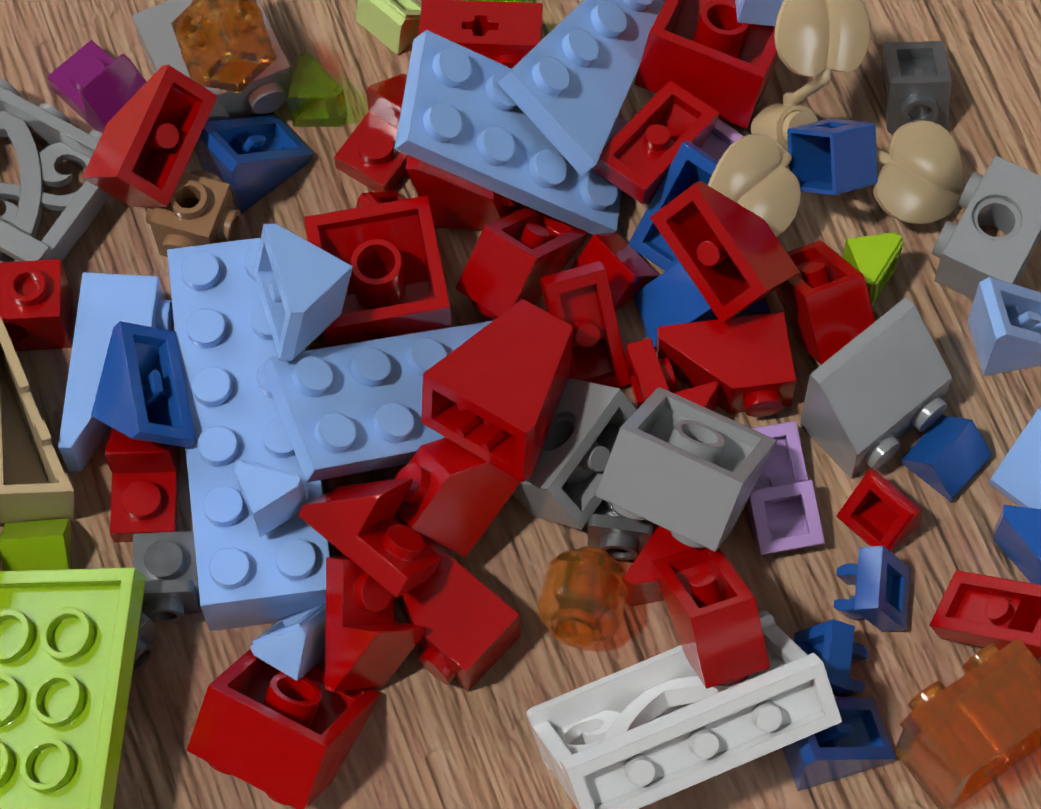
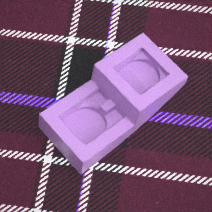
(783, 499)

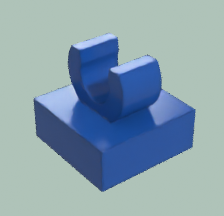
(880, 589)
(835, 647)

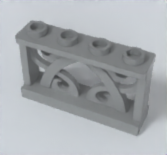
(19, 225)

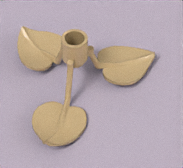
(813, 37)

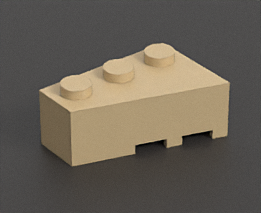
(30, 471)

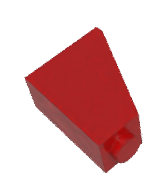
(502, 388)

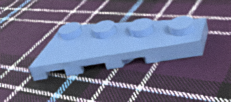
(582, 75)

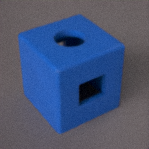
(833, 154)

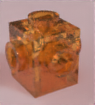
(224, 43)

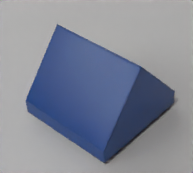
(948, 455)

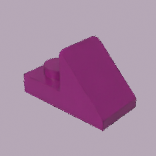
(96, 84)

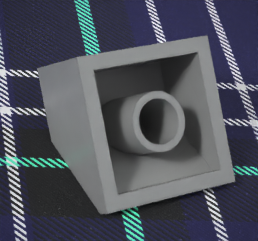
(876, 391)
(684, 469)

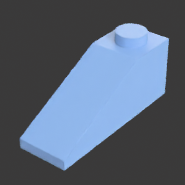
(101, 305)

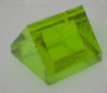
(315, 96)

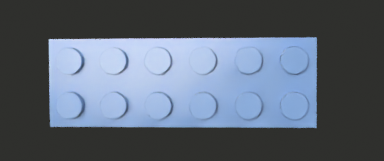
(234, 418)

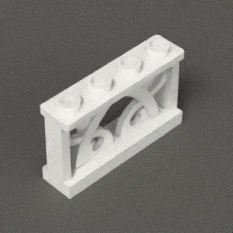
(663, 731)

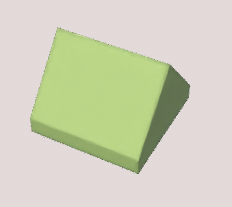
(390, 21)

